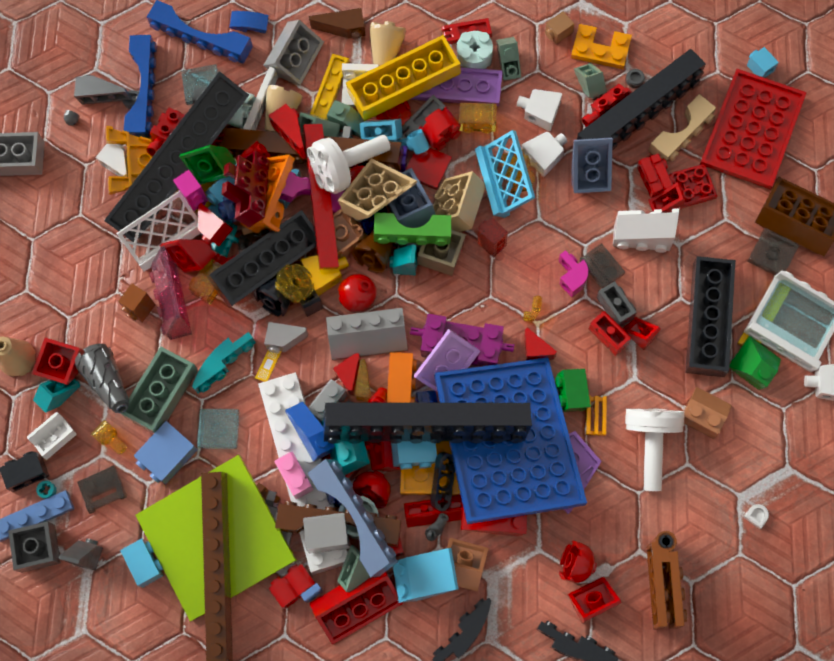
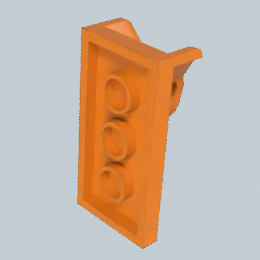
(278, 172)

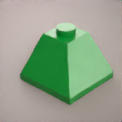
(207, 162)
(755, 363)

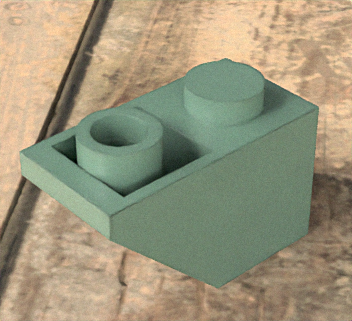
(509, 58)
(329, 127)

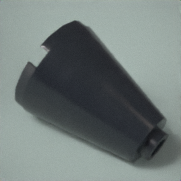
(272, 299)

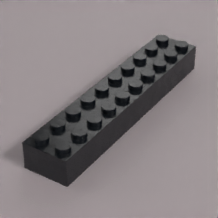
(194, 131)
(426, 422)

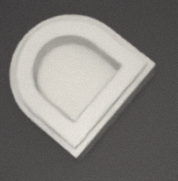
(757, 515)

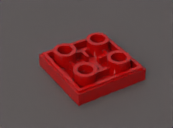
(695, 185)

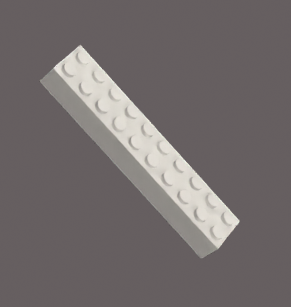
(277, 397)

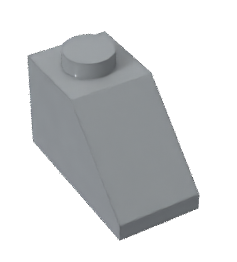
(283, 337)

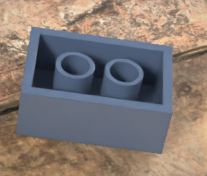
(413, 206)

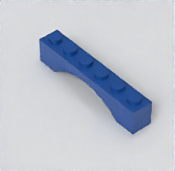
(231, 44)
(138, 119)

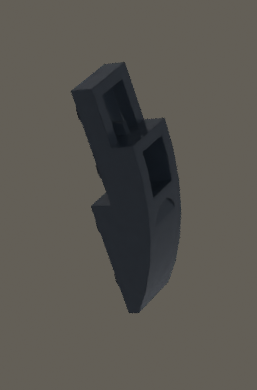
(470, 626)
(583, 650)

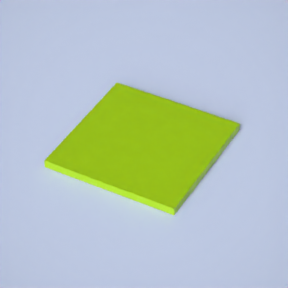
(177, 537)

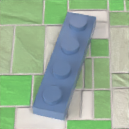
(36, 513)

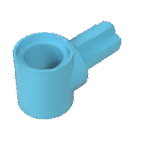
(416, 142)

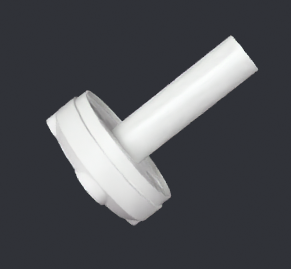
(333, 164)
(654, 424)

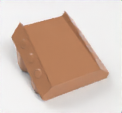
(347, 233)

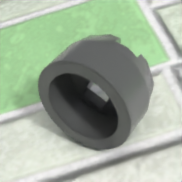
(71, 117)

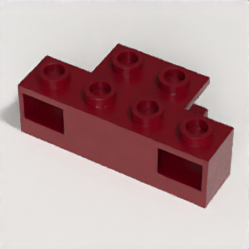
(249, 187)

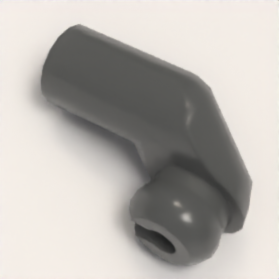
(436, 528)

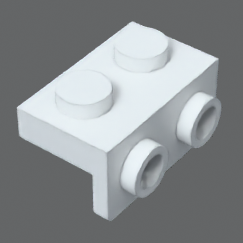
(51, 435)

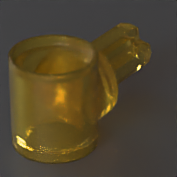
(107, 435)

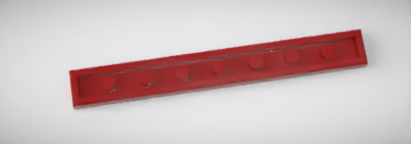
(321, 208)

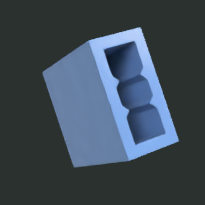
(165, 453)

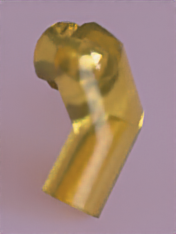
(535, 310)

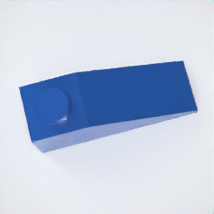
(309, 431)

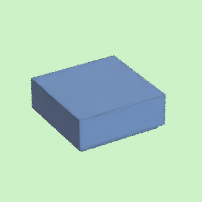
(311, 593)

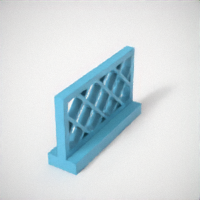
(494, 180)

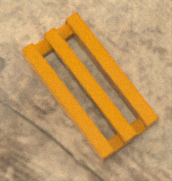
(597, 399)

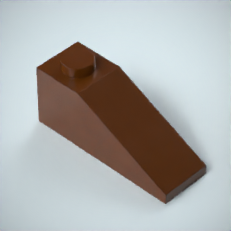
(340, 23)

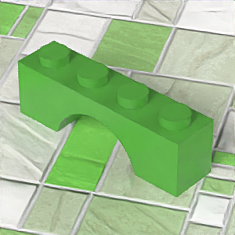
(435, 231)

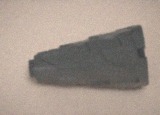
(103, 376)

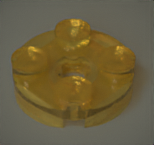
(288, 289)

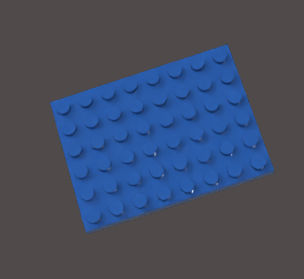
(509, 476)

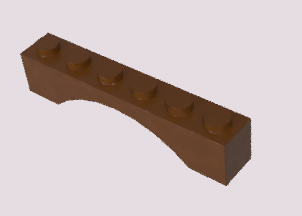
(291, 520)

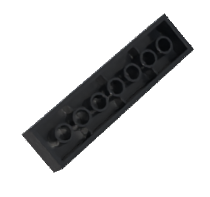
(647, 100)

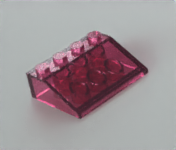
(170, 296)

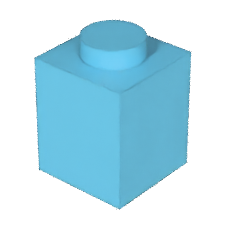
(762, 62)

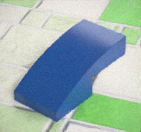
(248, 20)

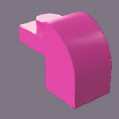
(576, 276)

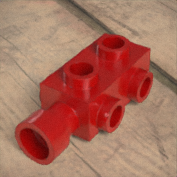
(605, 103)
(167, 122)

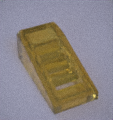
(362, 390)

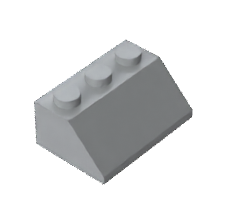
(294, 52)

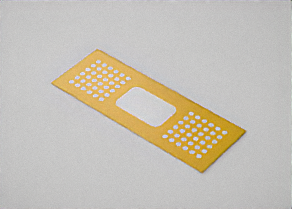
(267, 366)

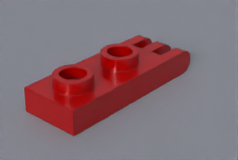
(453, 31)

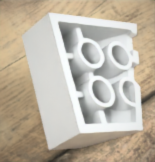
(645, 231)

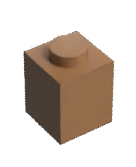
(559, 27)

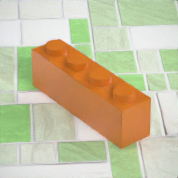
(401, 378)

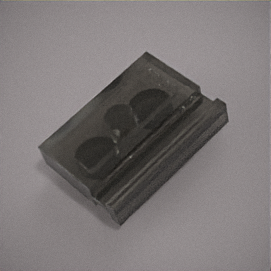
(602, 266)

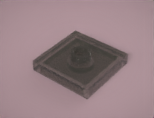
(773, 252)

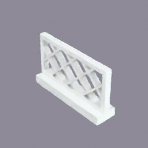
(188, 232)

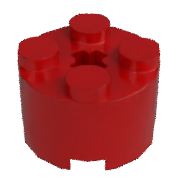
(441, 128)

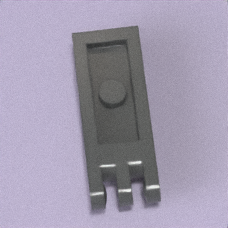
(418, 118)

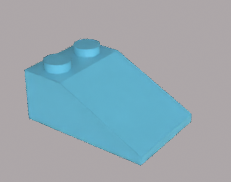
(425, 575)

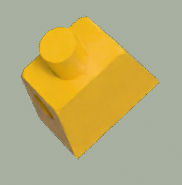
(324, 278)

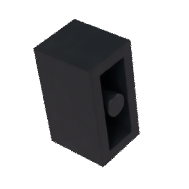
(23, 471)

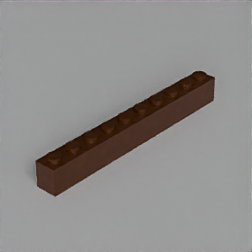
(240, 139)
(216, 567)

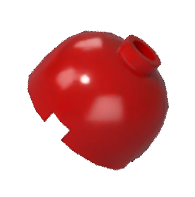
(357, 293)
(374, 487)
(577, 562)

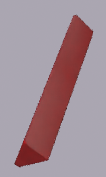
(422, 512)

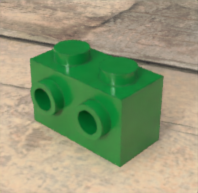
(573, 390)

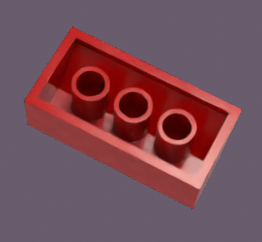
(346, 612)

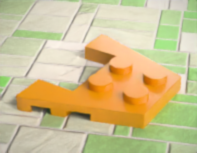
(136, 158)

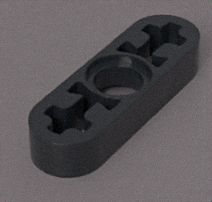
(448, 488)

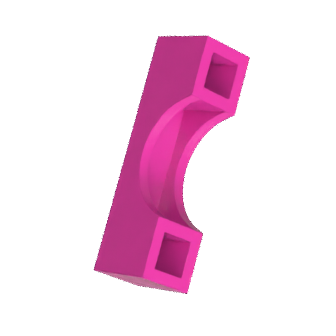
(299, 186)

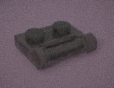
(101, 483)

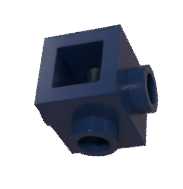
(226, 211)

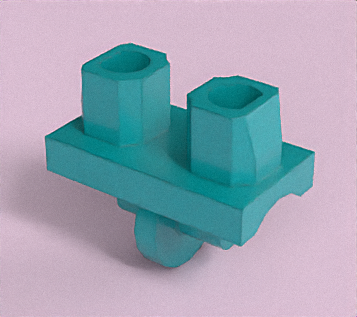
(224, 248)

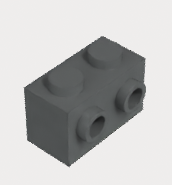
(616, 304)

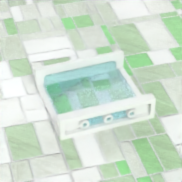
(793, 320)

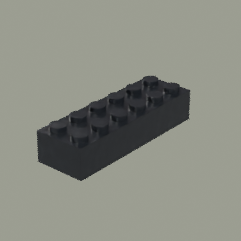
(263, 259)
(710, 316)

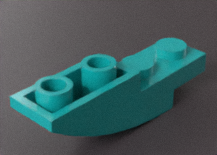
(214, 366)

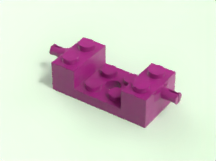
(487, 339)

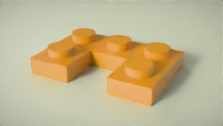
(587, 51)

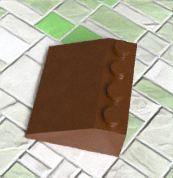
(799, 216)

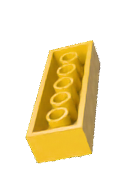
(403, 78)

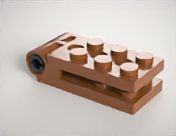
(662, 554)

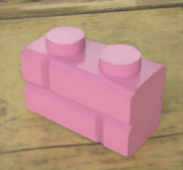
(294, 475)

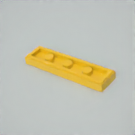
(329, 87)

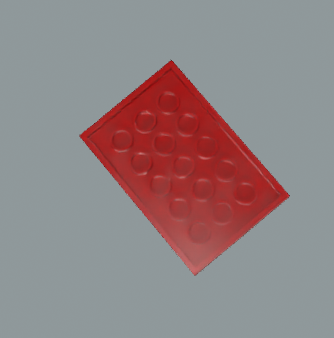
(753, 128)

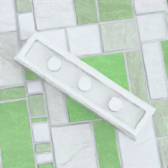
(260, 101)

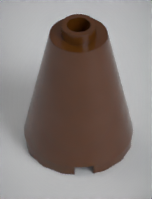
(373, 254)

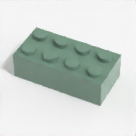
(159, 390)

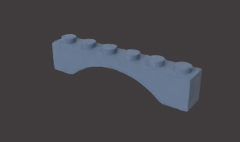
(374, 551)

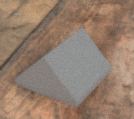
(326, 533)

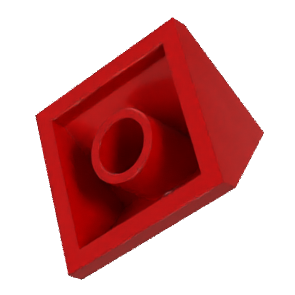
(594, 599)

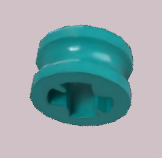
(41, 487)

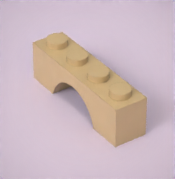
(697, 115)

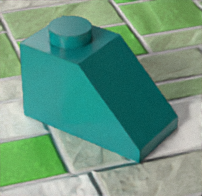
(404, 260)
(53, 394)

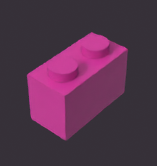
(190, 190)

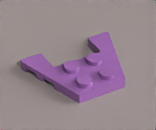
(585, 458)

